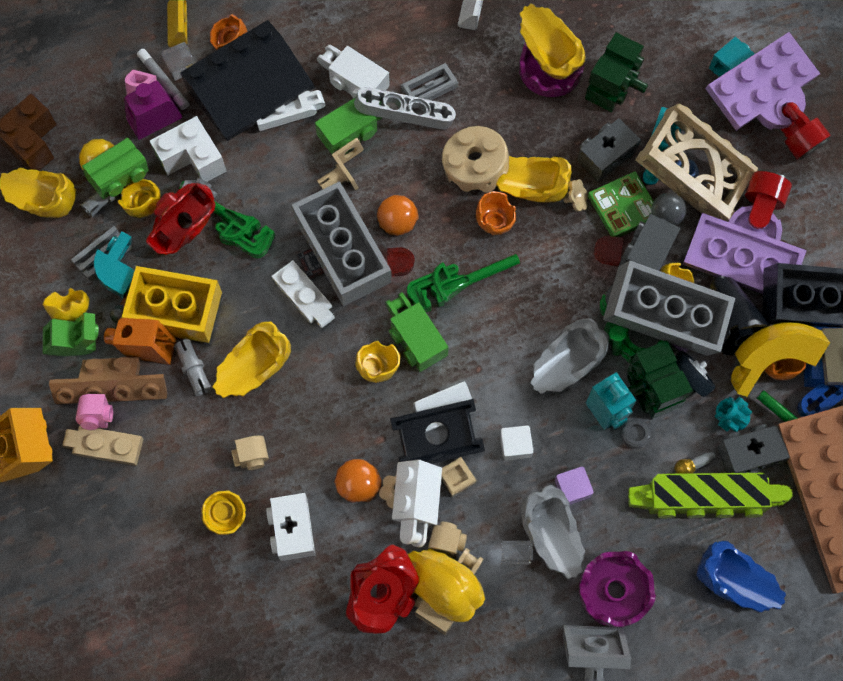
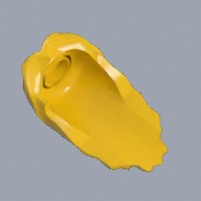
(551, 42)
(536, 178)
(38, 192)
(252, 360)
(447, 585)

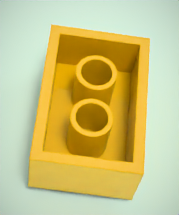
(179, 301)

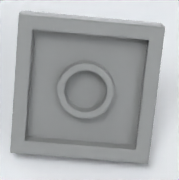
(596, 649)

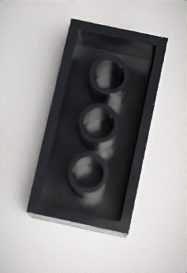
(803, 295)

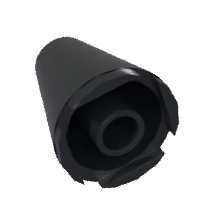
(745, 316)

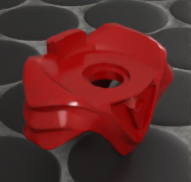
(167, 234)
(396, 584)

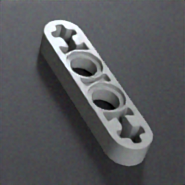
(405, 104)

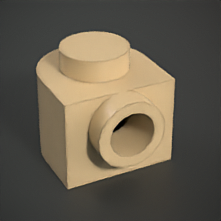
(250, 452)
(447, 539)

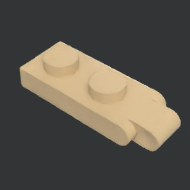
(104, 445)

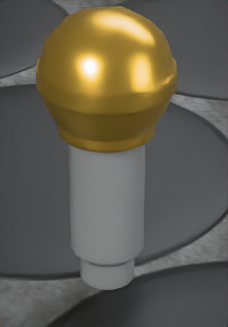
(686, 466)

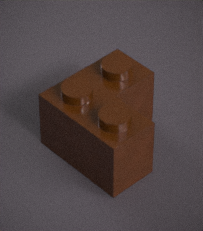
(22, 132)

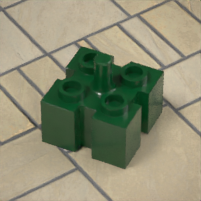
(615, 73)
(658, 380)

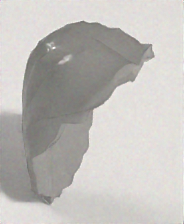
(570, 356)
(553, 530)

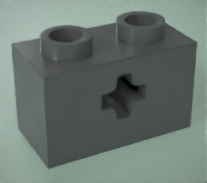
(608, 149)
(769, 447)

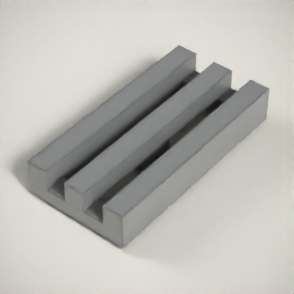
(433, 88)
(86, 258)

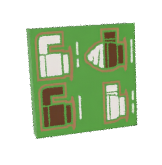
(622, 204)

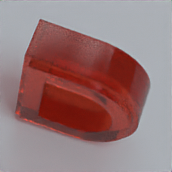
(609, 250)
(400, 261)

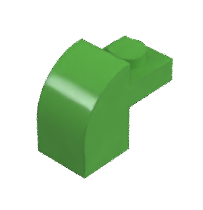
(70, 337)

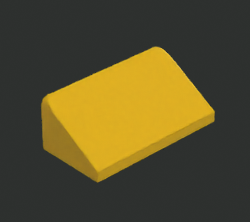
(177, 22)

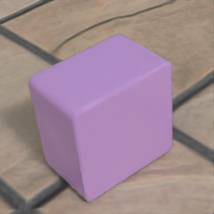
(574, 485)

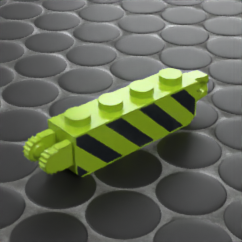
(709, 494)

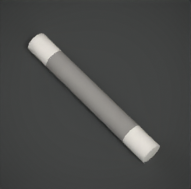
(167, 84)

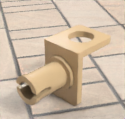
(340, 173)

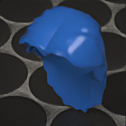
(739, 578)

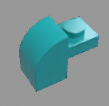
(108, 268)

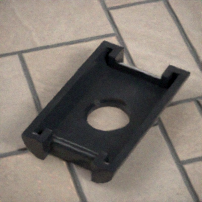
(460, 435)

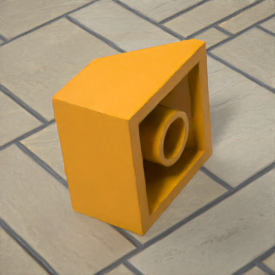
(23, 443)

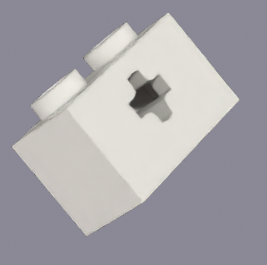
(296, 510)

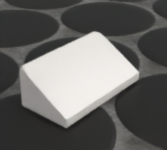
(470, 14)
(445, 397)

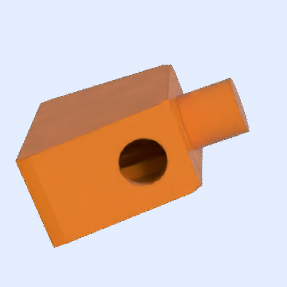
(142, 339)

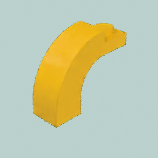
(773, 344)

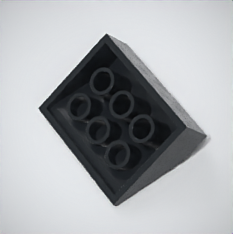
(246, 80)

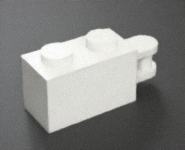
(352, 70)
(416, 500)

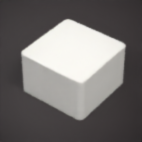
(516, 443)

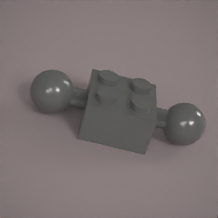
(655, 237)

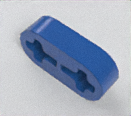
(818, 394)

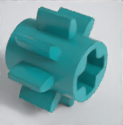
(733, 414)

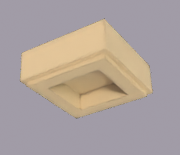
(457, 477)

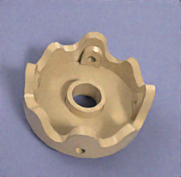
(478, 173)

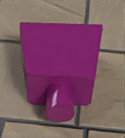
(150, 109)

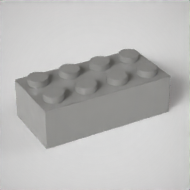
(341, 243)
(669, 308)

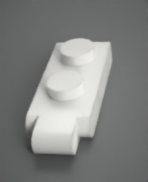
(301, 108)
(304, 294)

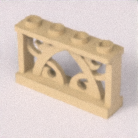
(720, 156)

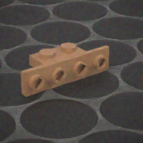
(113, 377)

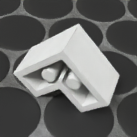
(188, 145)

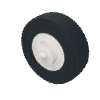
(695, 373)

